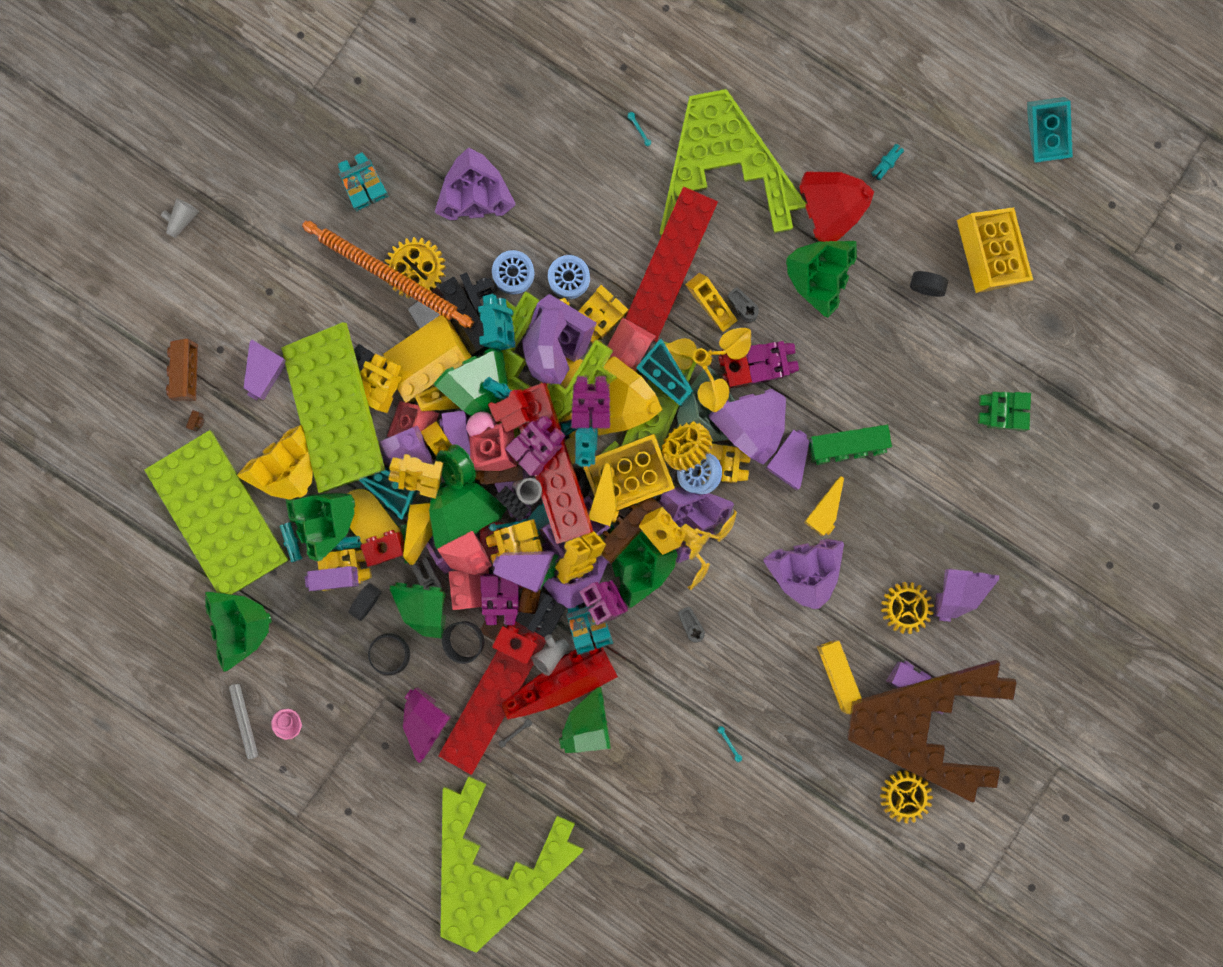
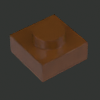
(195, 421)

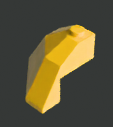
(630, 398)
(283, 468)

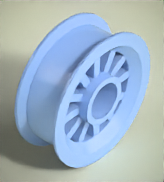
(520, 257)
(566, 260)
(701, 484)

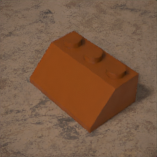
(182, 370)

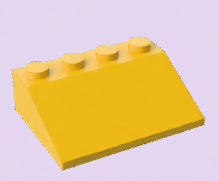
(994, 249)
(427, 356)
(636, 471)

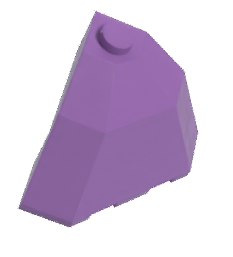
(473, 189)
(543, 349)
(754, 423)
(406, 442)
(695, 510)
(807, 571)
(568, 593)
(962, 593)

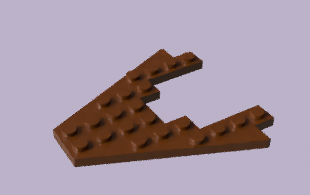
(899, 721)

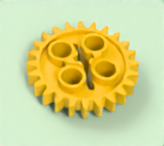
(426, 256)

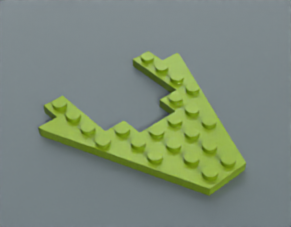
(721, 136)
(561, 397)
(480, 901)

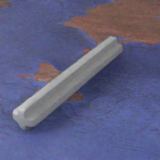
(243, 721)

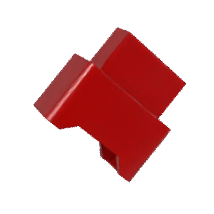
(511, 411)

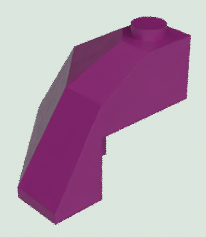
(422, 722)

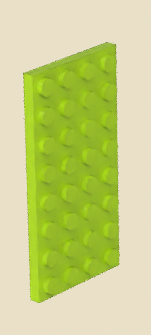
(333, 408)
(216, 514)

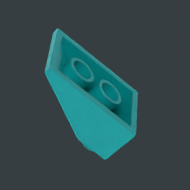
(1050, 128)

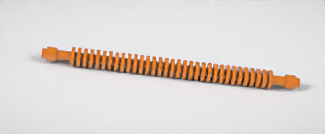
(388, 274)

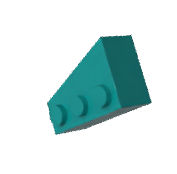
(665, 373)
(388, 492)

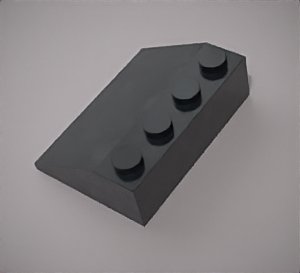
(453, 293)

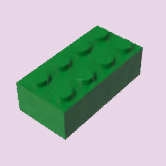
(849, 443)

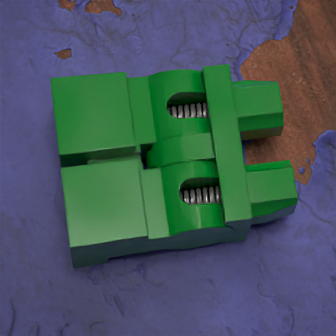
(1011, 412)

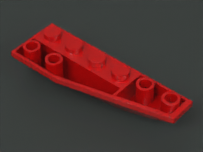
(570, 679)

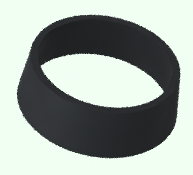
(406, 649)
(450, 652)

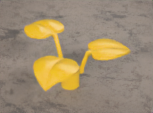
(713, 393)
(696, 542)

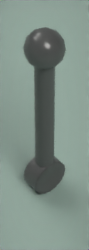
(502, 743)

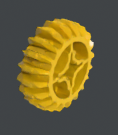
(687, 446)
(900, 614)
(900, 803)

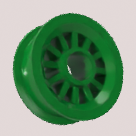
(456, 466)

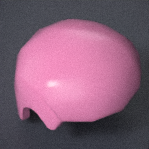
(480, 422)
(286, 724)

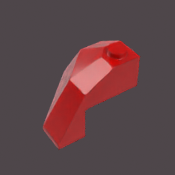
(834, 202)

